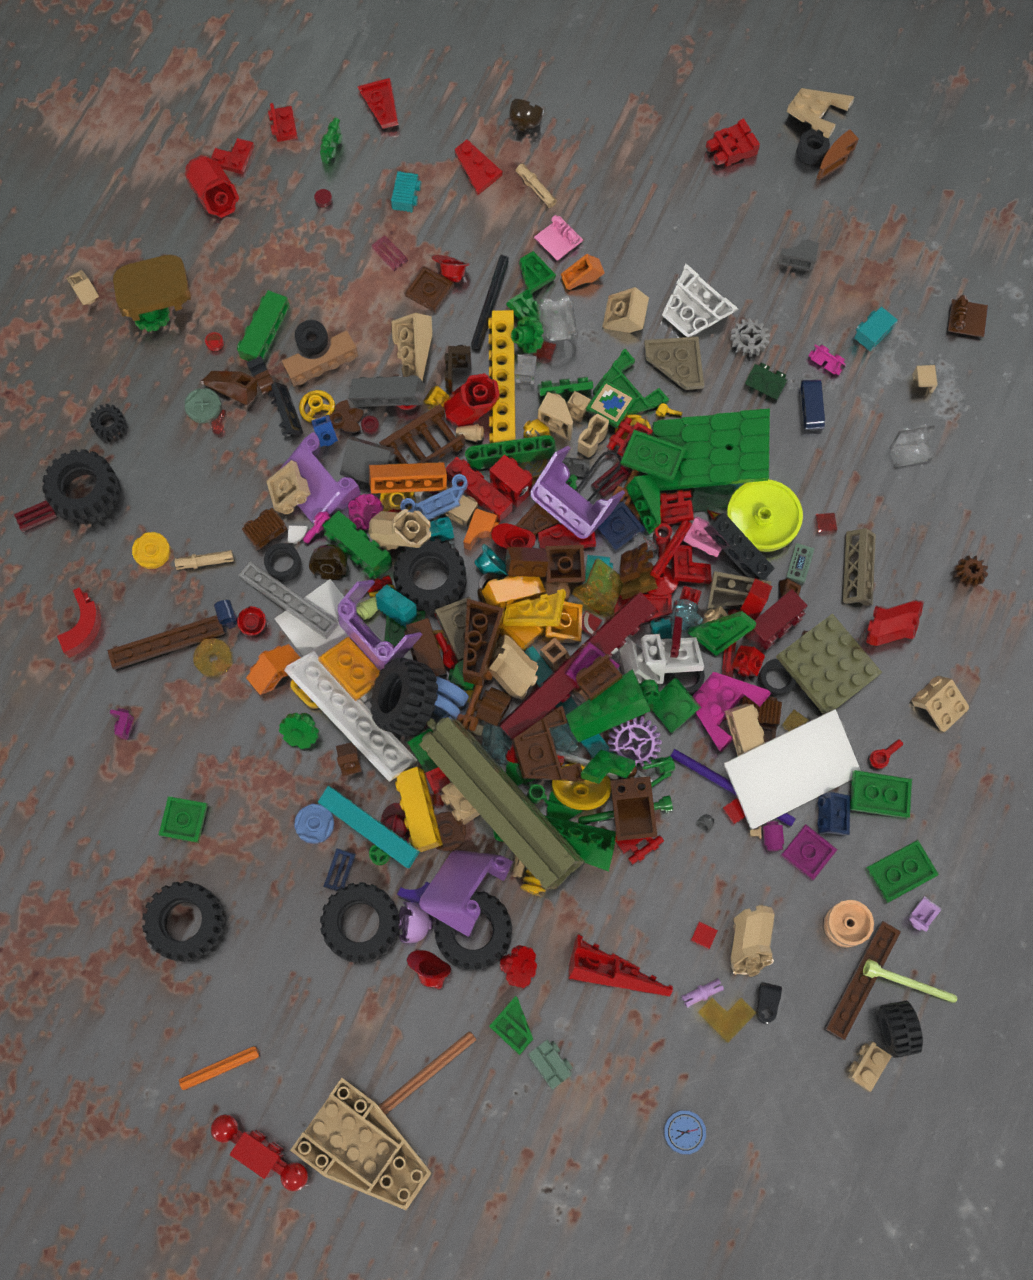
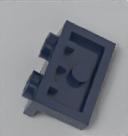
(834, 814)

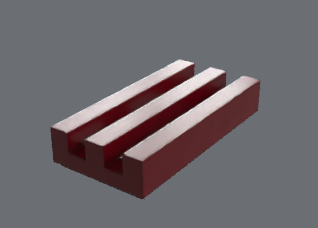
(594, 485)
(34, 512)
(676, 637)

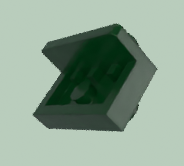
(766, 381)

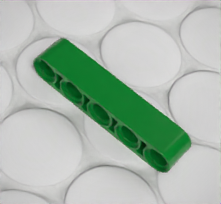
(519, 448)

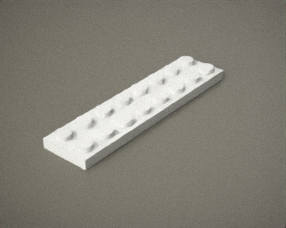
(351, 717)

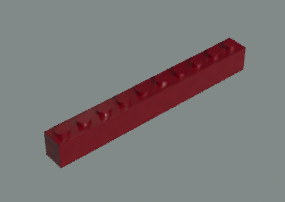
(558, 684)

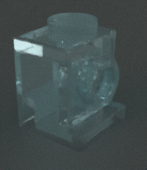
(564, 738)

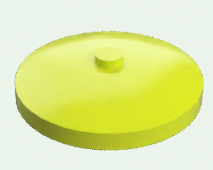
(766, 514)

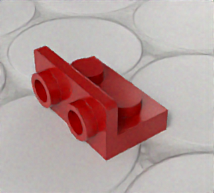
(283, 123)

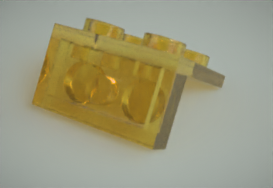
(601, 588)

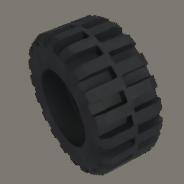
(65, 471)
(430, 553)
(404, 696)
(164, 903)
(340, 903)
(492, 951)

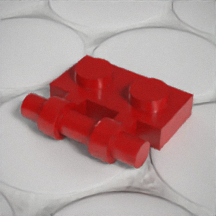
(624, 427)
(678, 511)
(638, 855)

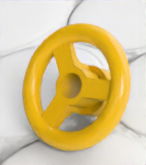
(314, 398)

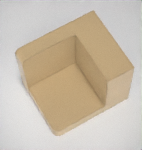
(926, 377)

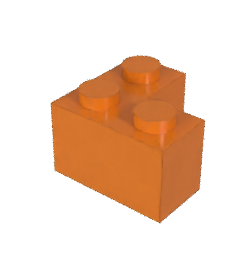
(271, 667)

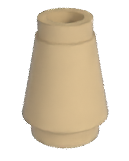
(471, 432)

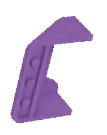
(324, 490)
(456, 882)

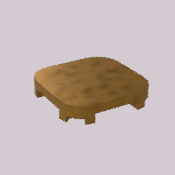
(151, 286)

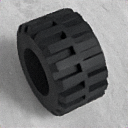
(900, 1029)

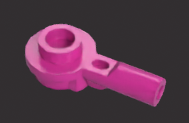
(320, 519)

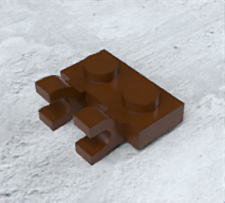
(634, 563)

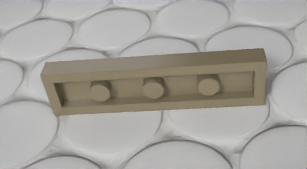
(863, 565)

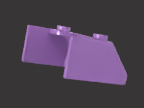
(565, 503)
(378, 652)

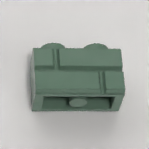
(550, 1064)

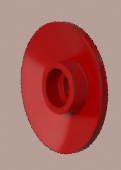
(664, 583)

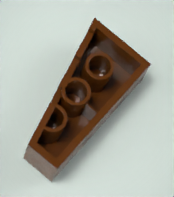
(481, 635)

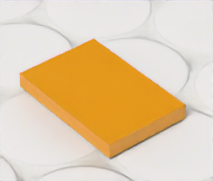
(350, 668)

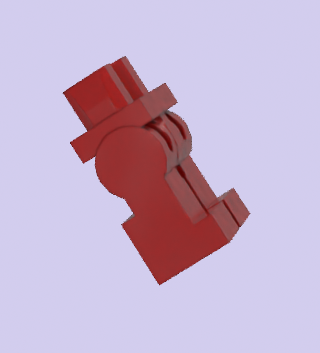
(733, 144)

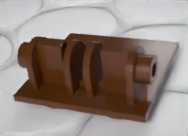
(967, 317)

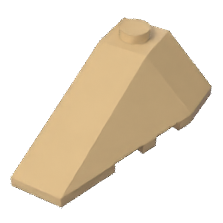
(413, 339)

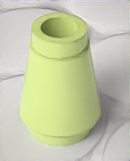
(367, 608)

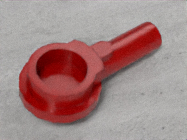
(448, 657)
(880, 758)

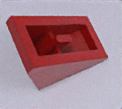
(756, 599)

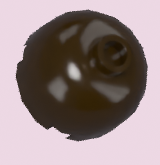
(525, 115)
(328, 562)

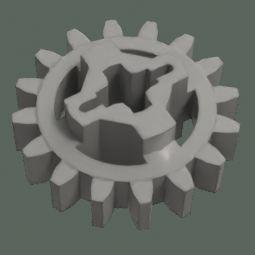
(751, 336)

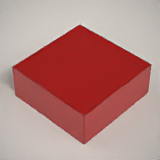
(734, 811)
(704, 935)

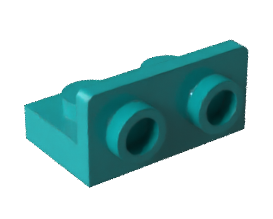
(441, 529)

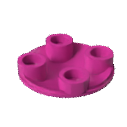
(363, 509)

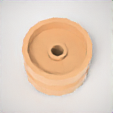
(860, 924)

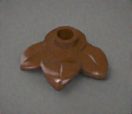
(348, 416)

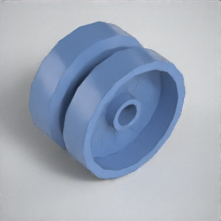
(448, 699)

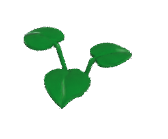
(536, 794)

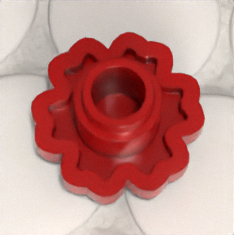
(519, 966)

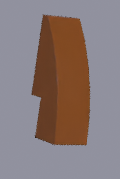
(838, 153)

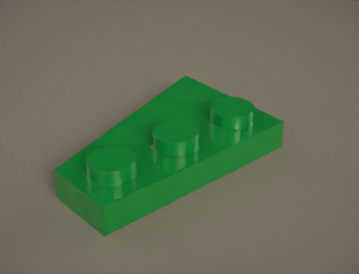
(581, 384)
(722, 632)

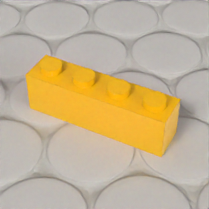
(418, 809)

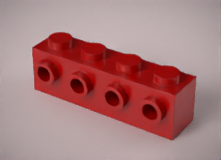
(478, 488)

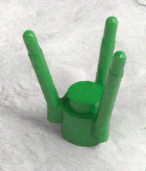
(663, 765)

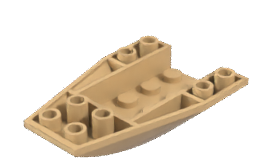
(361, 1148)

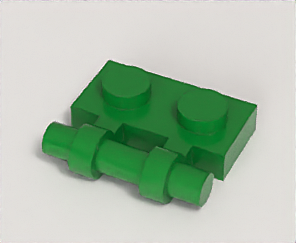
(330, 141)

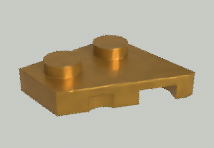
(641, 584)

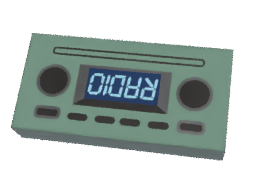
(800, 563)

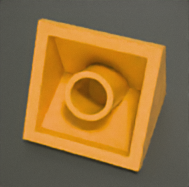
(570, 625)

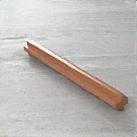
(426, 1073)

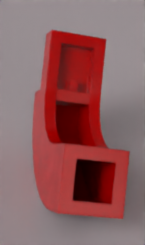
(85, 630)

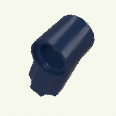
(226, 613)

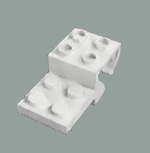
(654, 658)

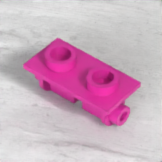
(821, 355)

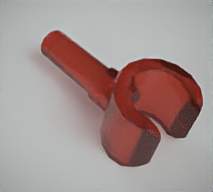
(216, 426)
(437, 801)

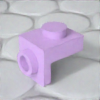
(924, 914)

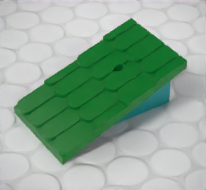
(718, 448)

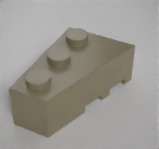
(729, 590)

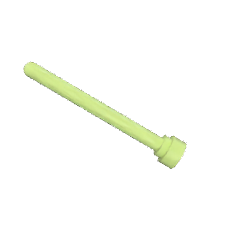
(872, 970)

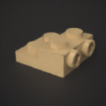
(288, 488)
(461, 806)

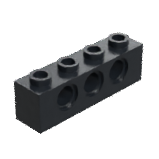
(738, 547)

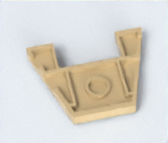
(812, 104)

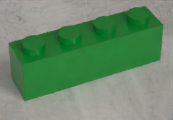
(263, 326)

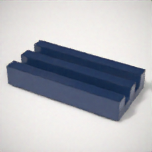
(346, 875)

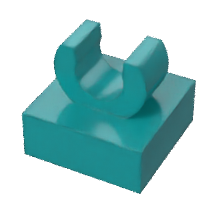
(662, 627)

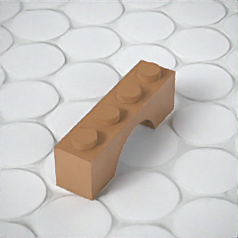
(302, 369)
(555, 655)

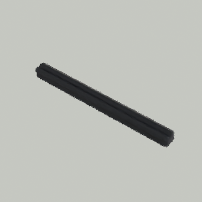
(489, 302)

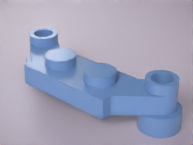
(440, 502)

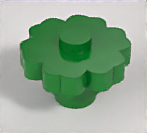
(153, 320)
(528, 334)
(299, 730)

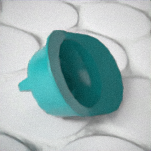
(490, 562)

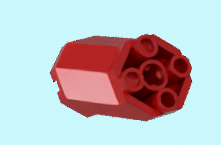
(211, 186)
(471, 400)
(894, 622)

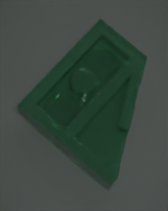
(712, 496)

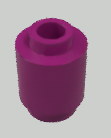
(773, 836)

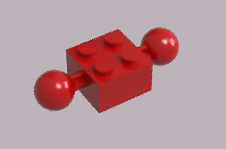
(258, 1154)

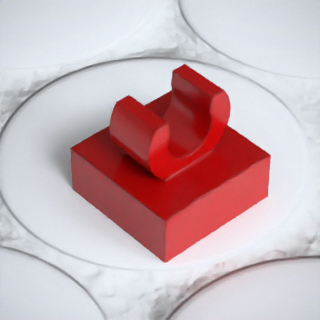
(690, 594)

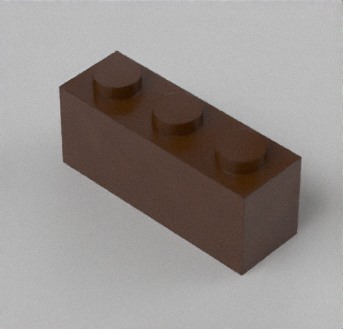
(426, 648)

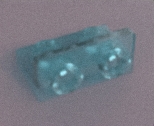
(496, 743)

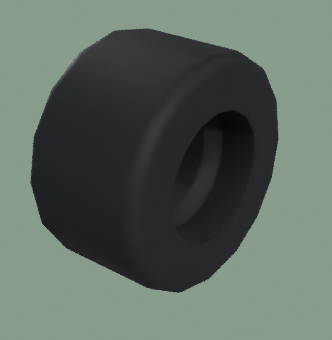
(809, 155)

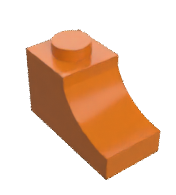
(583, 271)
(479, 528)

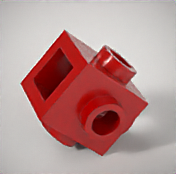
(748, 661)

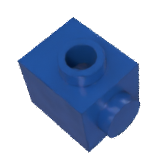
(324, 430)

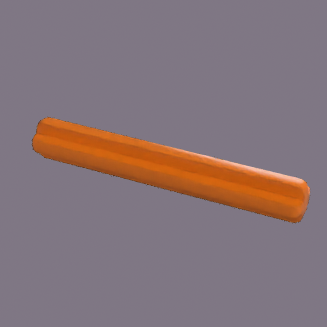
(218, 1068)

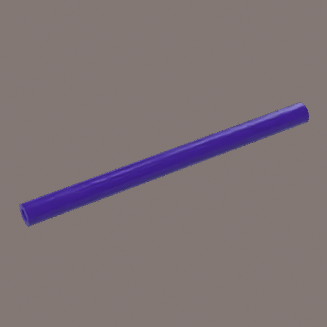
(718, 779)

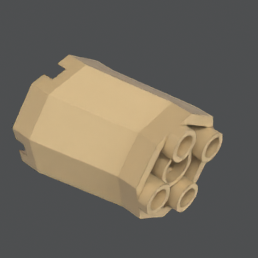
(399, 529)
(512, 667)
(752, 941)

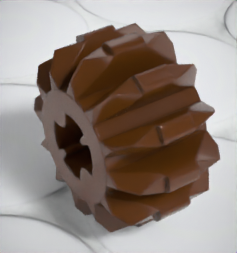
(970, 577)

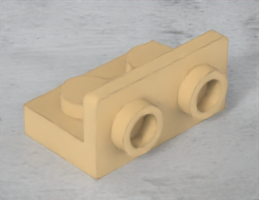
(869, 1065)

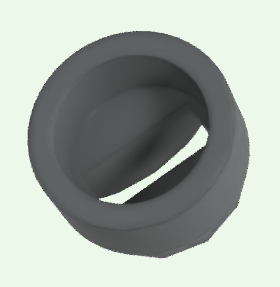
(706, 822)

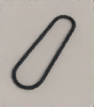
(605, 453)

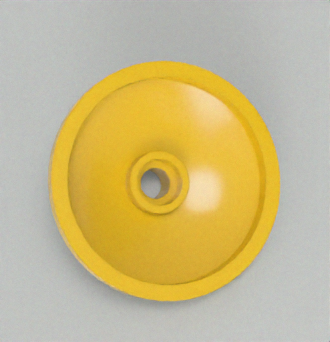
(583, 794)

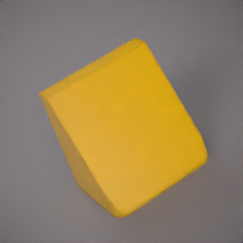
(435, 397)

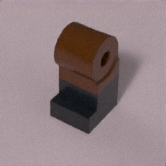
(259, 371)

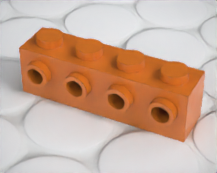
(407, 477)

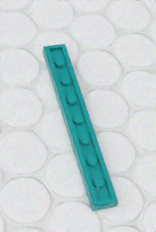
(592, 744)

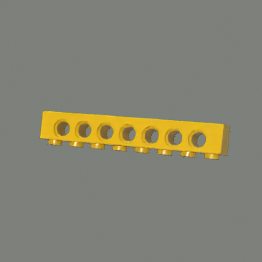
(502, 321)

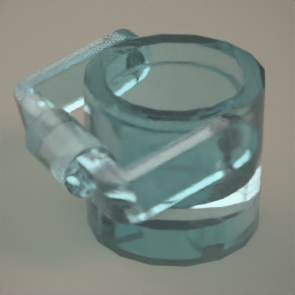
(688, 611)

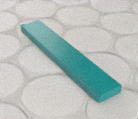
(369, 827)

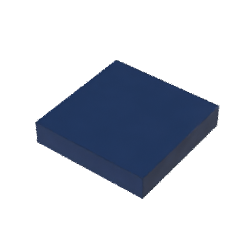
(620, 527)

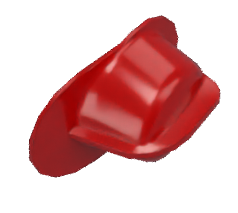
(451, 267)
(512, 536)
(429, 967)

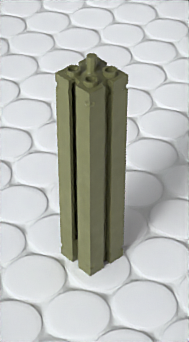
(501, 802)

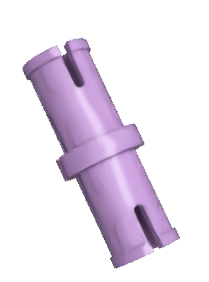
(702, 992)

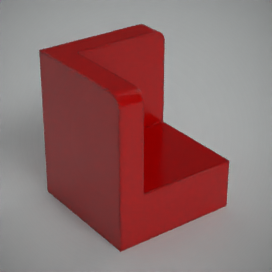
(437, 780)

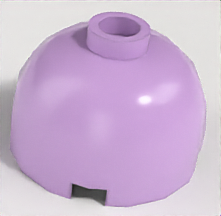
(413, 922)

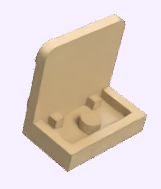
(942, 702)

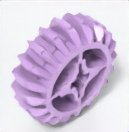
(642, 739)

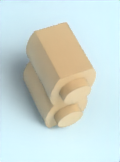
(593, 435)

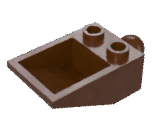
(633, 808)

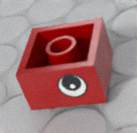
(511, 479)

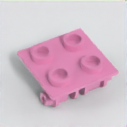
(558, 238)

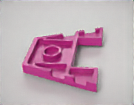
(721, 694)

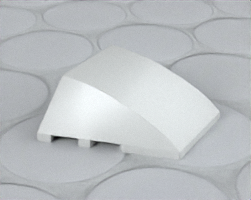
(695, 304)

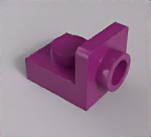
(123, 726)

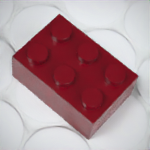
(777, 621)

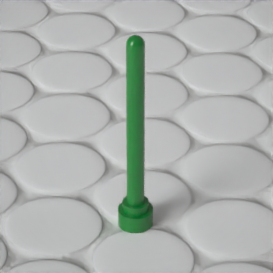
(663, 804)

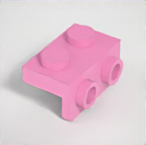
(701, 539)

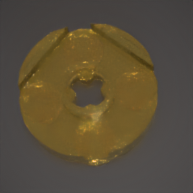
(218, 666)

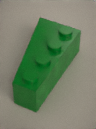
(357, 546)
(609, 709)
(590, 842)

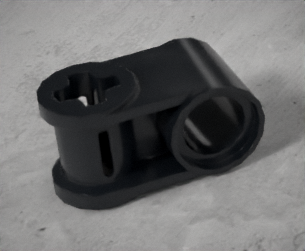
(768, 998)

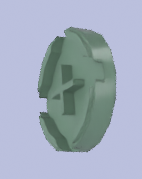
(202, 405)

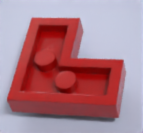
(237, 159)
(688, 571)

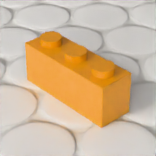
(512, 590)

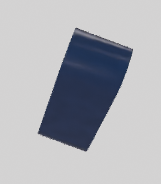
(812, 405)

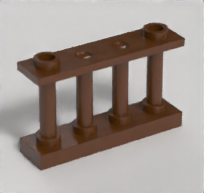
(421, 426)

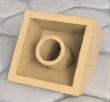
(626, 311)
(556, 415)

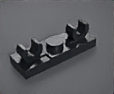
(285, 409)

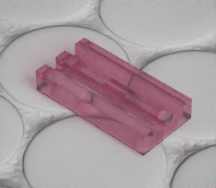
(398, 263)

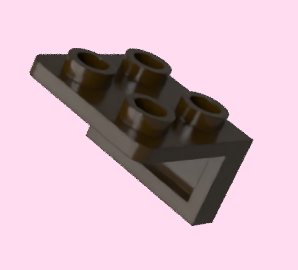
(457, 358)

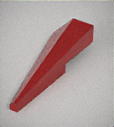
(595, 966)

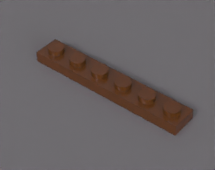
(165, 642)
(861, 985)

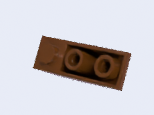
(233, 384)

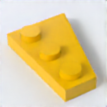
(537, 612)

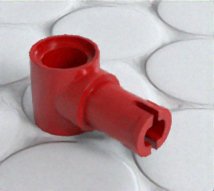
(662, 542)

